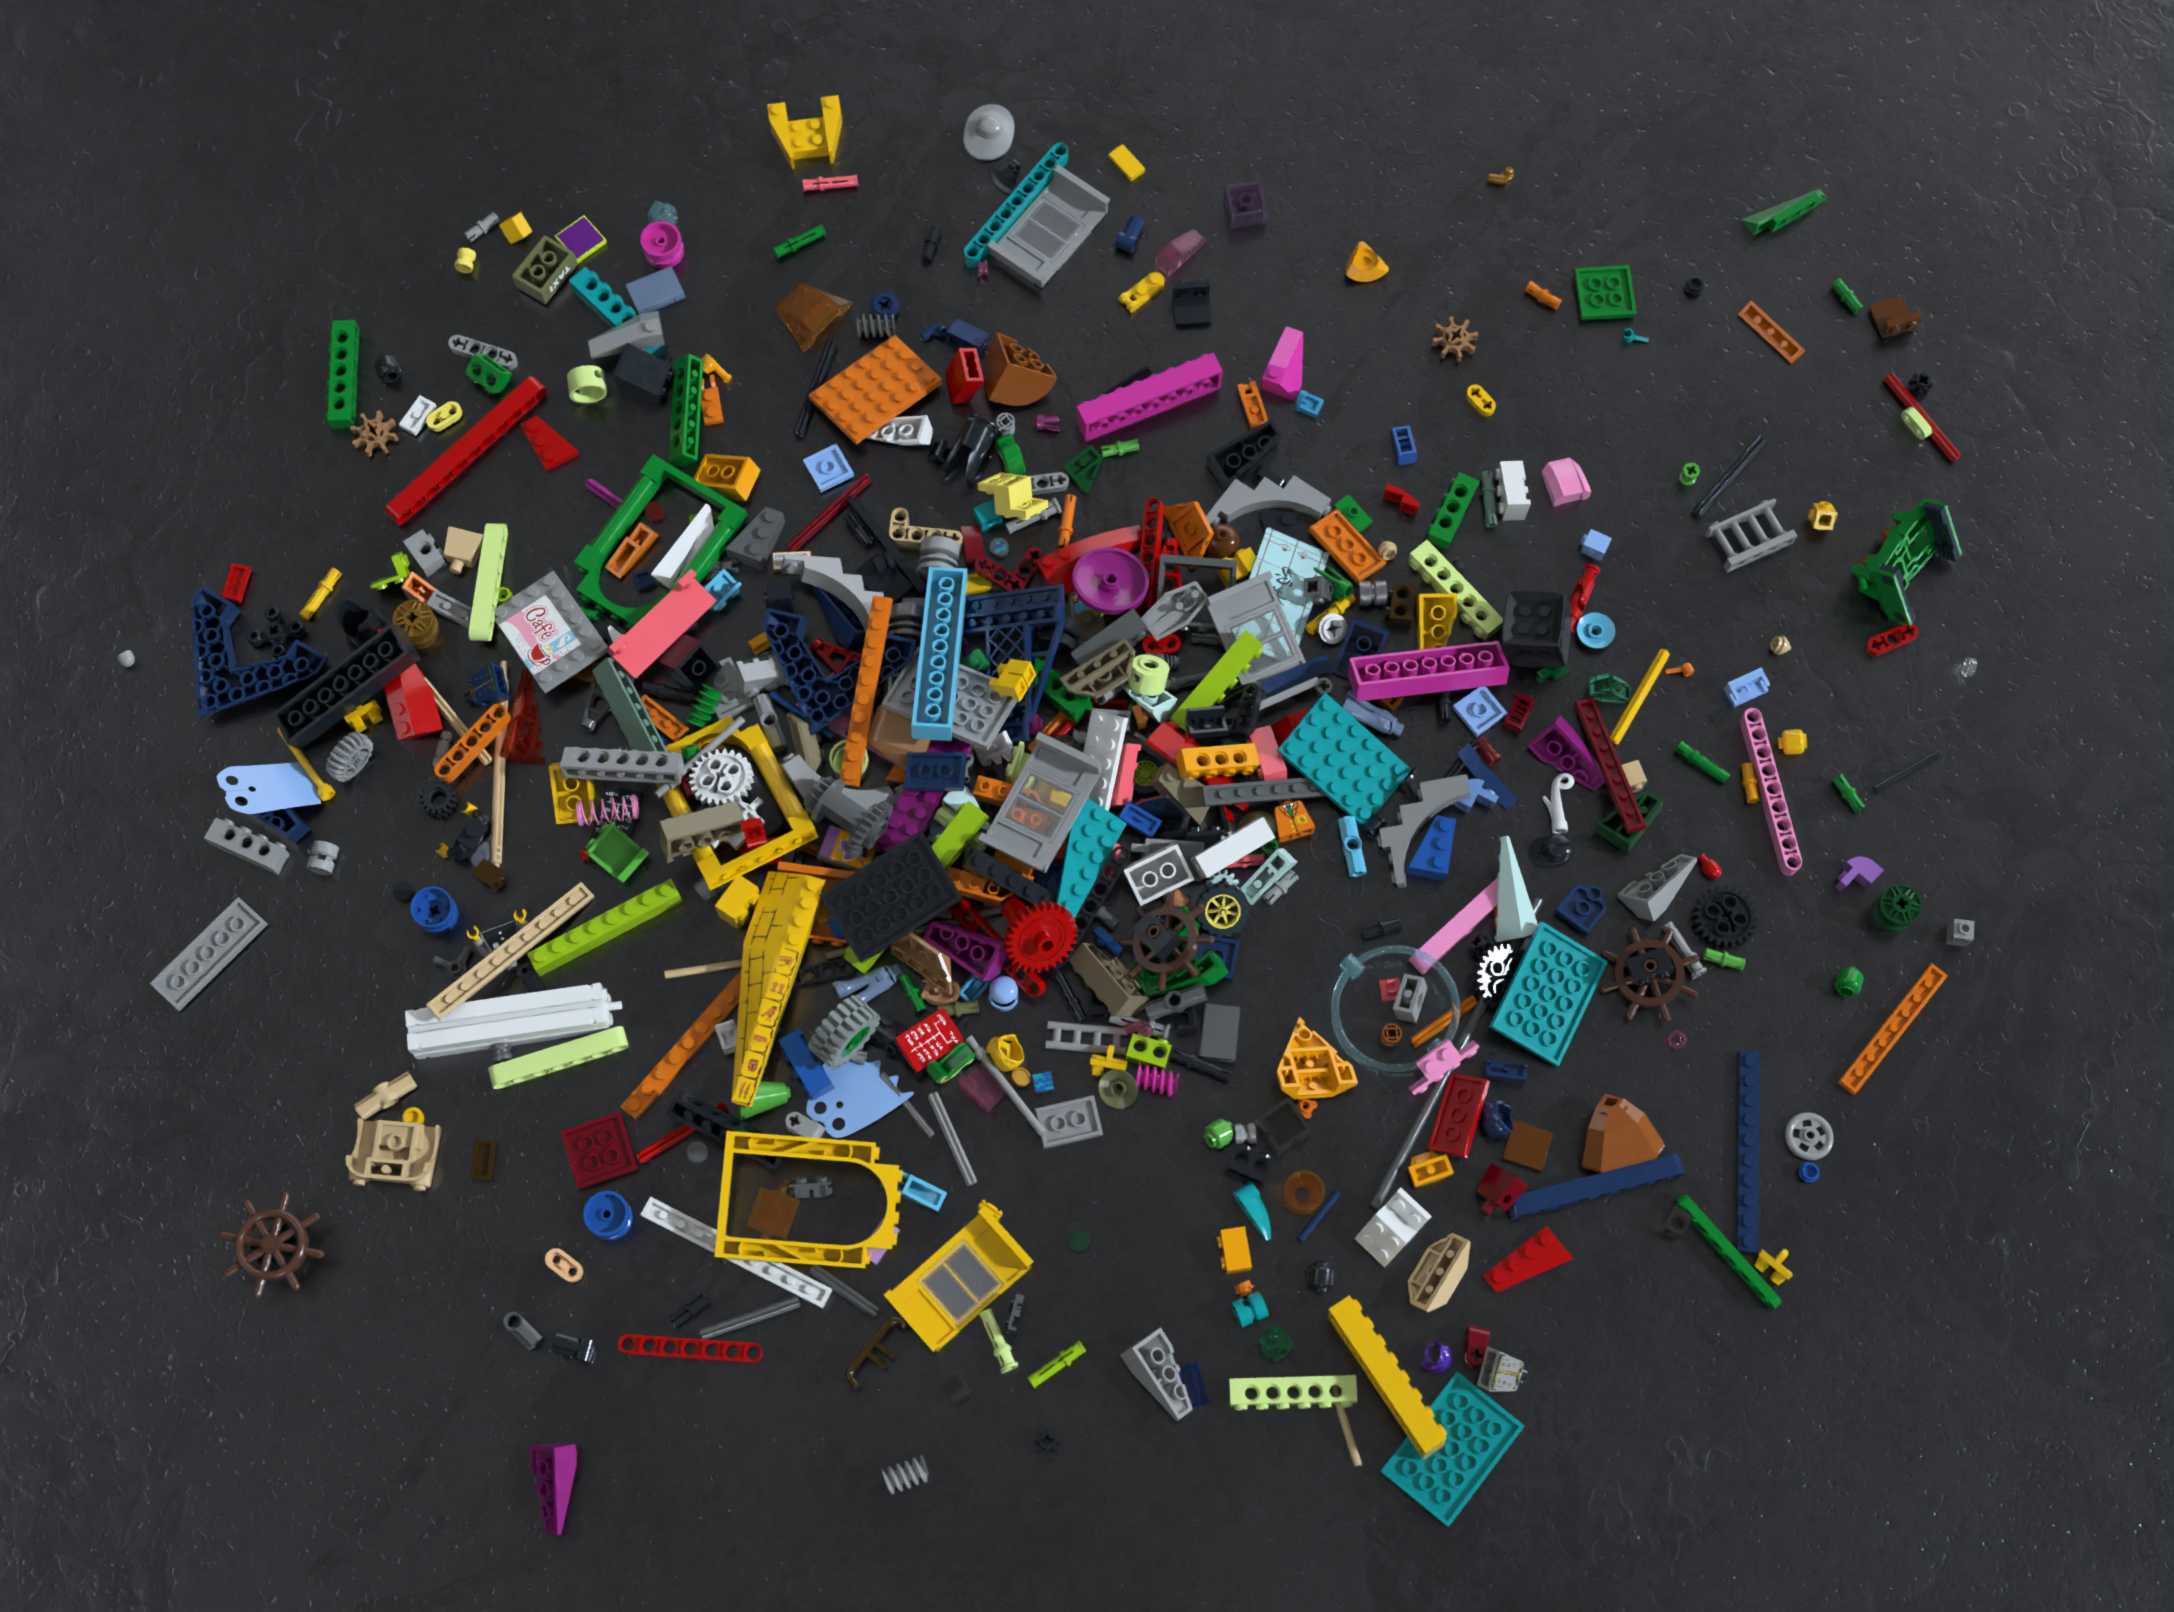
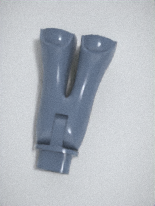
(1372, 716)
(876, 982)

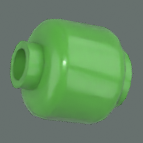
(1219, 1133)

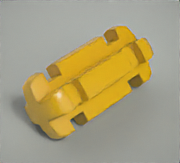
(992, 1209)

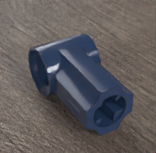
(1128, 237)

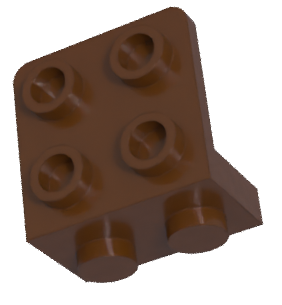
(1894, 317)

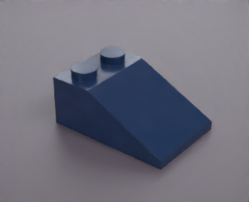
(1361, 640)

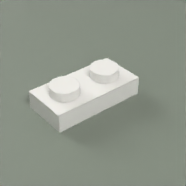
(417, 415)

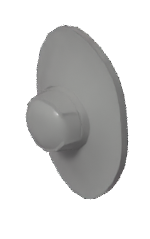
(988, 132)

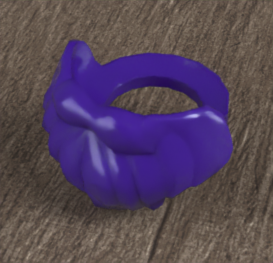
(1444, 1358)

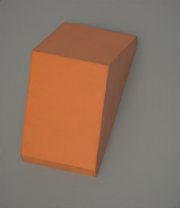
(416, 588)

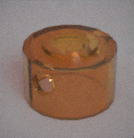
(1307, 1180)

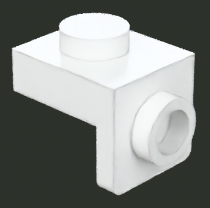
(727, 1035)

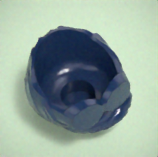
(1495, 1124)

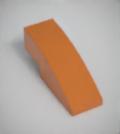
(632, 550)

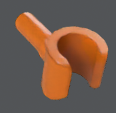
(1686, 668)

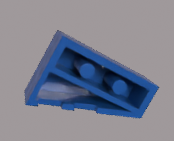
(1435, 850)
(805, 1065)

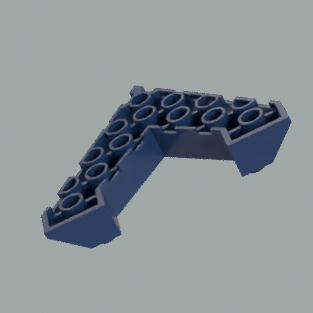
(218, 678)
(817, 696)

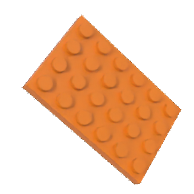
(875, 389)

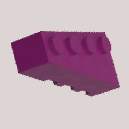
(968, 948)

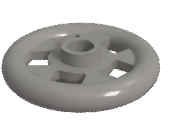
(1816, 1121)

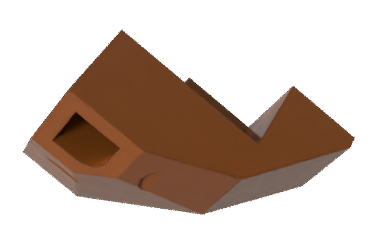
(1619, 1136)

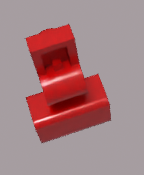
(755, 837)

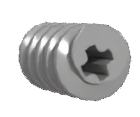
(906, 1475)

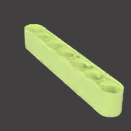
(488, 582)
(558, 1057)

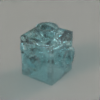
(662, 212)

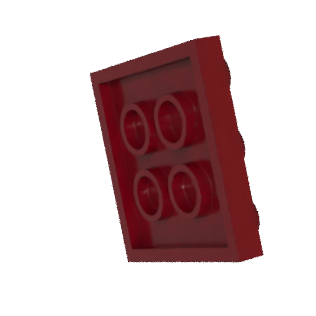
(599, 1150)

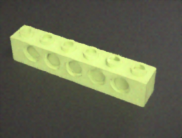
(1454, 580)
(1345, 1383)

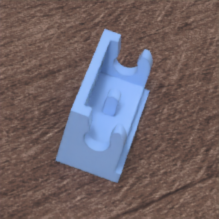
(1747, 687)

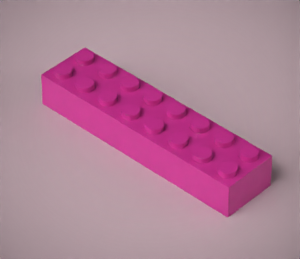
(1149, 396)
(1427, 671)

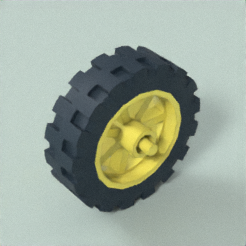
(1226, 928)

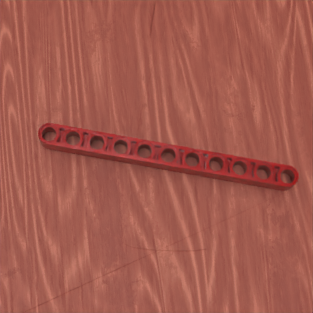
(465, 450)

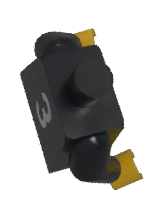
(469, 837)

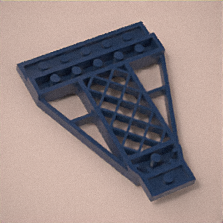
(1012, 612)

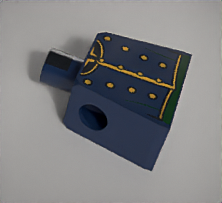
(487, 687)

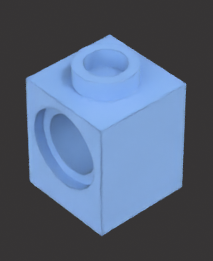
(1595, 544)

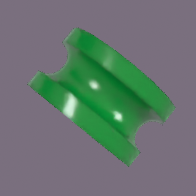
(1267, 852)

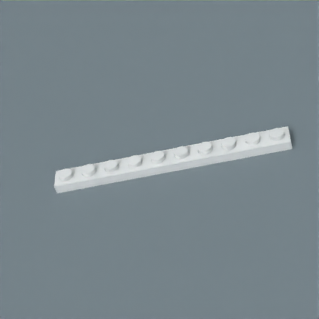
(706, 1238)

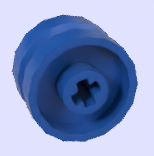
(608, 1228)

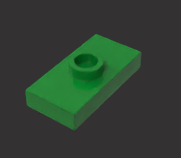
(1353, 513)

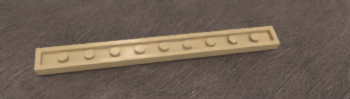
(509, 951)

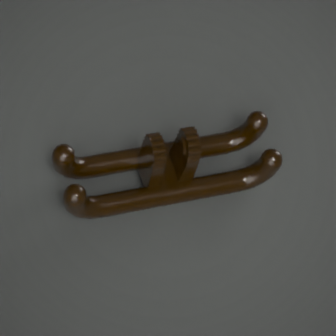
(868, 1347)

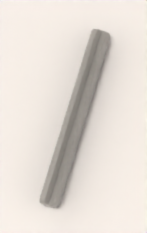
(952, 1139)

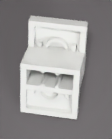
(1392, 1227)

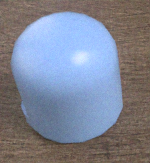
(1003, 991)

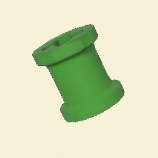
(1685, 478)

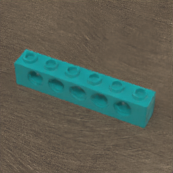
(593, 298)

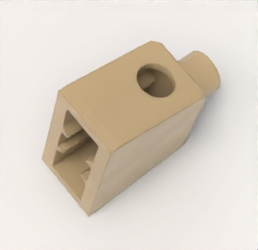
(462, 548)

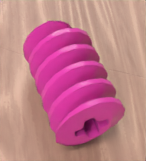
(1156, 1080)

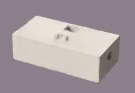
(1232, 847)

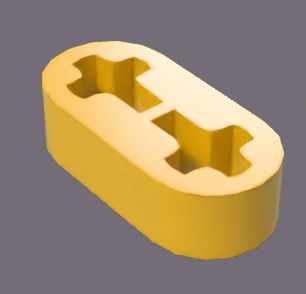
(1479, 401)

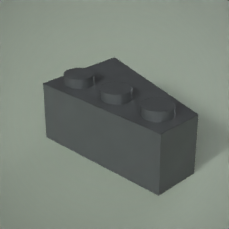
(757, 539)

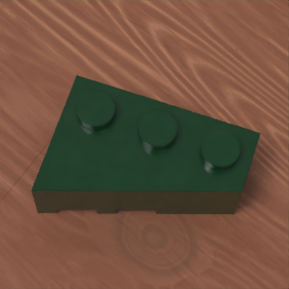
(1614, 831)

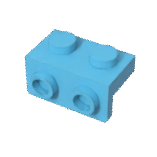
(721, 588)

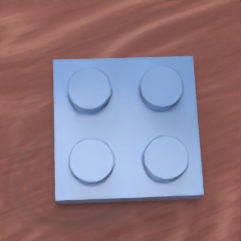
(828, 468)
(1479, 710)

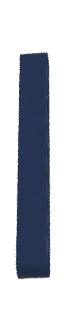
(1596, 1186)

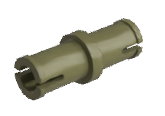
(961, 1008)

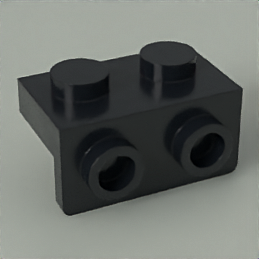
(1206, 722)

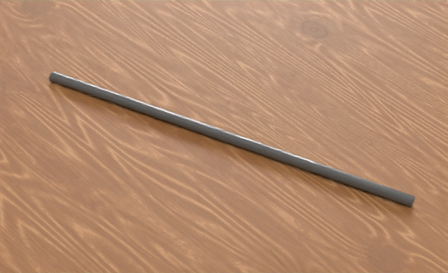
(1436, 1089)

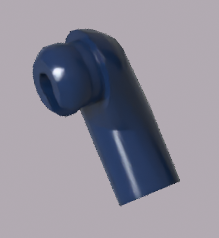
(934, 330)

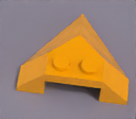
(1313, 1067)

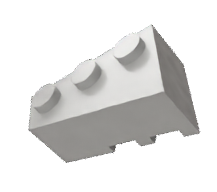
(759, 676)

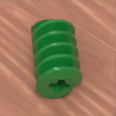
(704, 706)

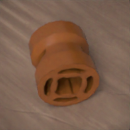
(1387, 1035)

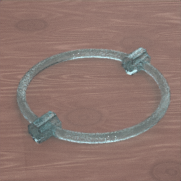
(1353, 967)

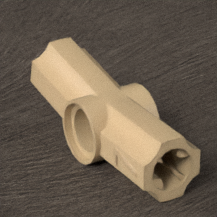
(385, 1095)

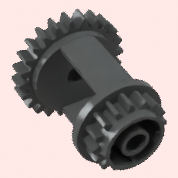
(863, 825)

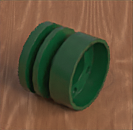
(1889, 915)

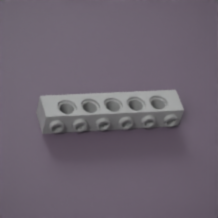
(622, 765)

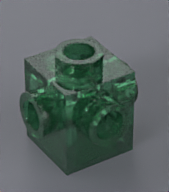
(1276, 1343)

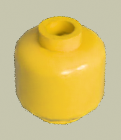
(1793, 742)

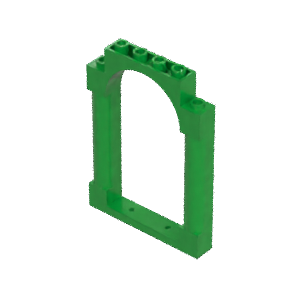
(652, 476)

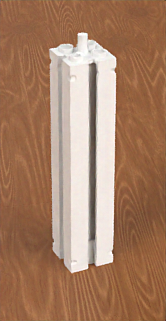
(511, 1019)

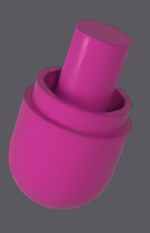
(1036, 726)

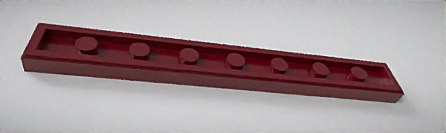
(1610, 766)

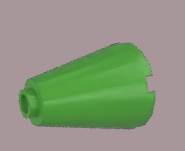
(767, 1097)

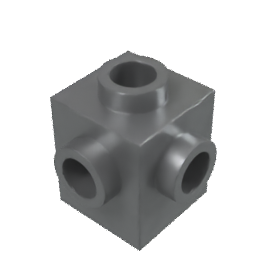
(1317, 590)

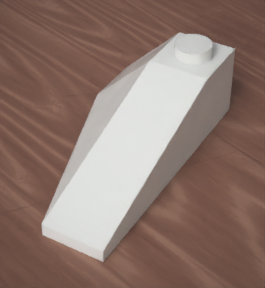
(905, 431)

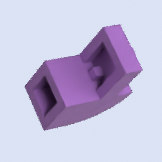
(1861, 869)

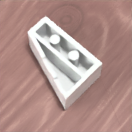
(1512, 490)

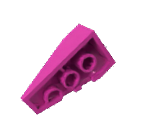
(1284, 369)

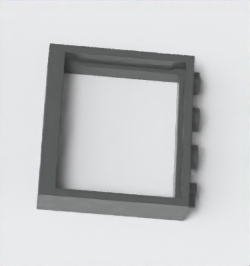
(1198, 562)

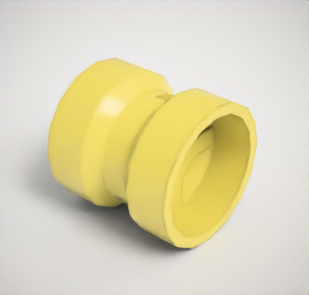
(465, 259)

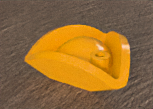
(1365, 264)

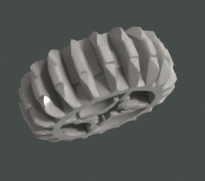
(349, 756)

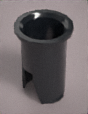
(974, 441)
(350, 615)

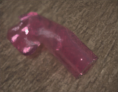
(1139, 1026)

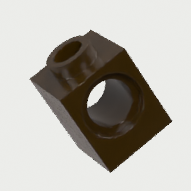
(489, 875)

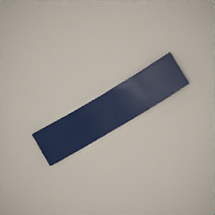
(1296, 675)
(1482, 772)

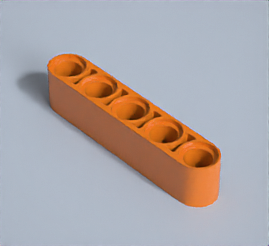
(471, 752)

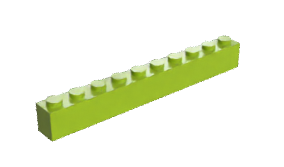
(948, 848)

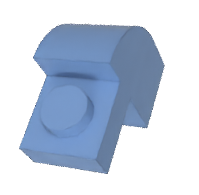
(1484, 796)

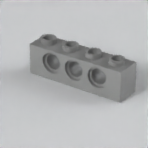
(272, 861)

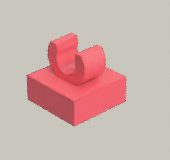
(1389, 989)

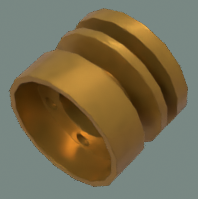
(418, 623)

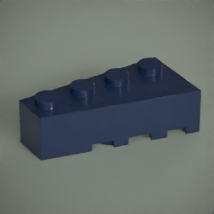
(284, 820)

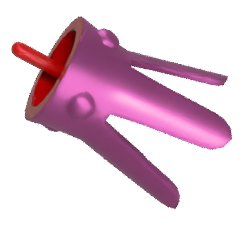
(1043, 421)

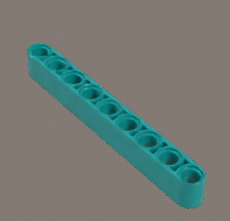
(1014, 212)

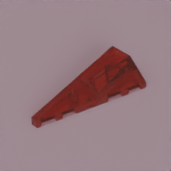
(521, 738)

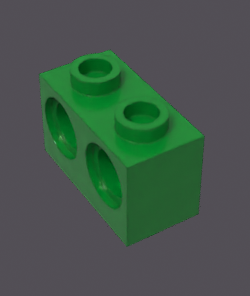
(489, 370)

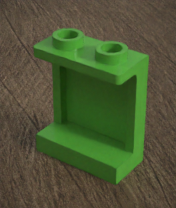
(615, 852)

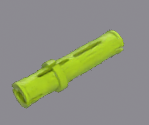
(1065, 1358)

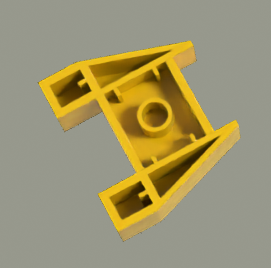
(808, 136)

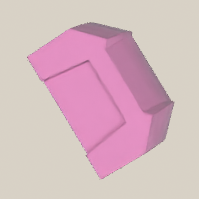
(1565, 482)

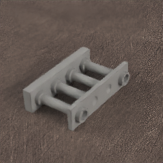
(1750, 552)

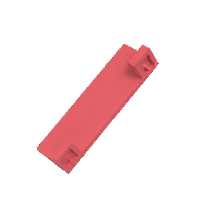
(661, 625)

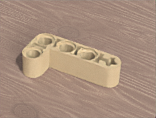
(909, 532)

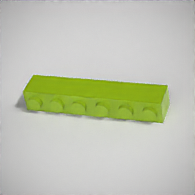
(1221, 676)

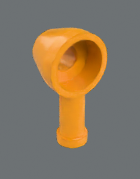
(711, 365)

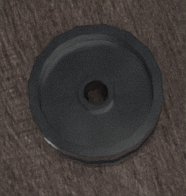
(1067, 641)

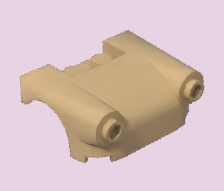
(394, 1153)

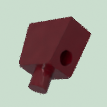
(1499, 1189)

